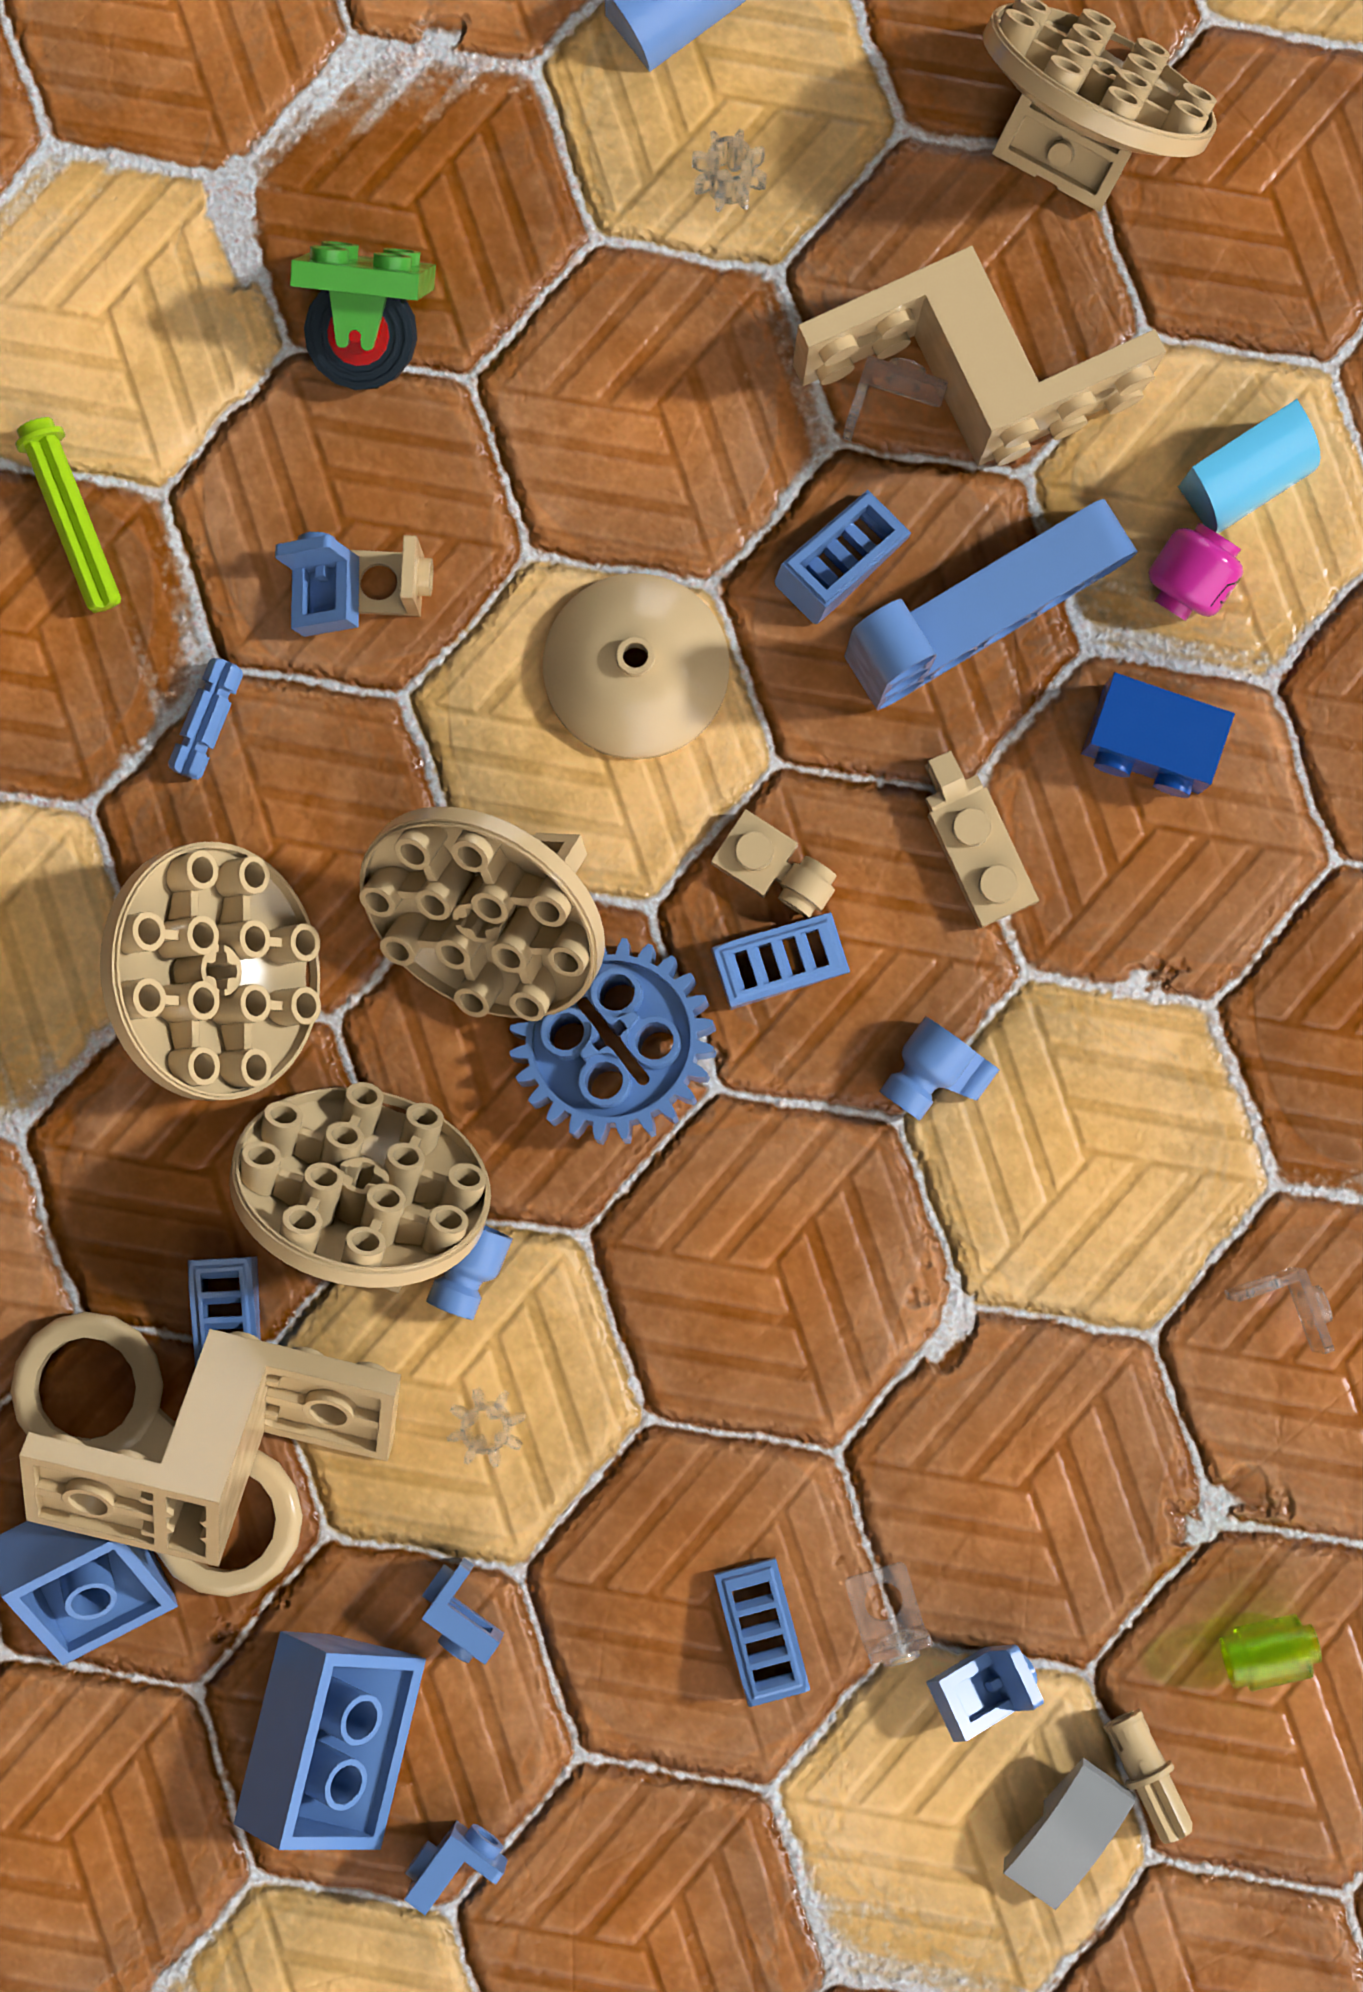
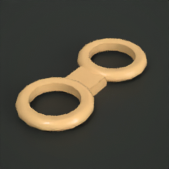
(148, 1433)

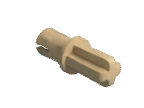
(1149, 1775)

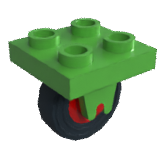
(360, 320)

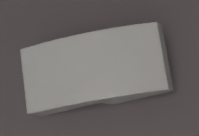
(1070, 1835)

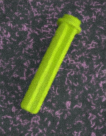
(43, 447)

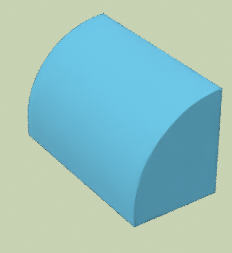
(1253, 468)

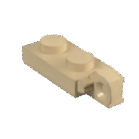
(976, 843)

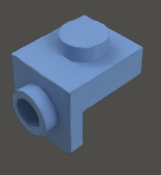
(322, 583)
(462, 1629)
(985, 1690)
(436, 1866)

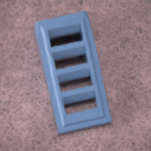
(813, 584)
(730, 976)
(198, 1274)
(774, 1687)

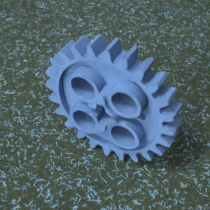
(657, 1007)

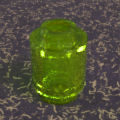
(1270, 1653)

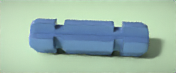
(205, 718)

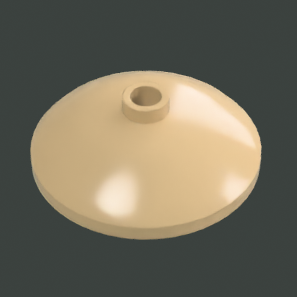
(646, 707)

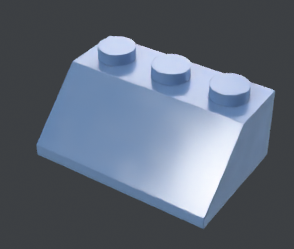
(328, 1743)

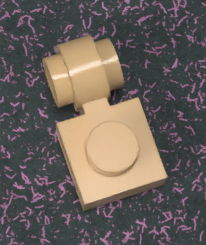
(760, 854)

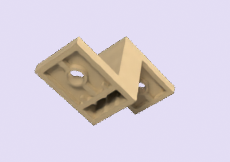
(975, 350)
(196, 1490)

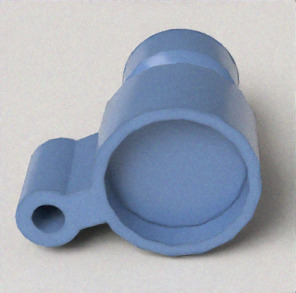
(935, 1061)
(459, 1286)

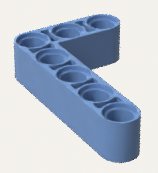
(904, 649)

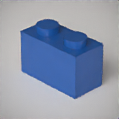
(1157, 736)

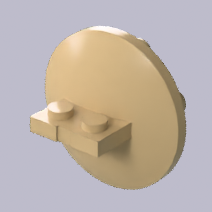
(1083, 105)
(484, 911)
(210, 971)
(360, 1187)

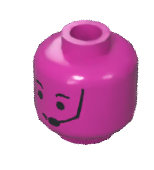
(1195, 572)

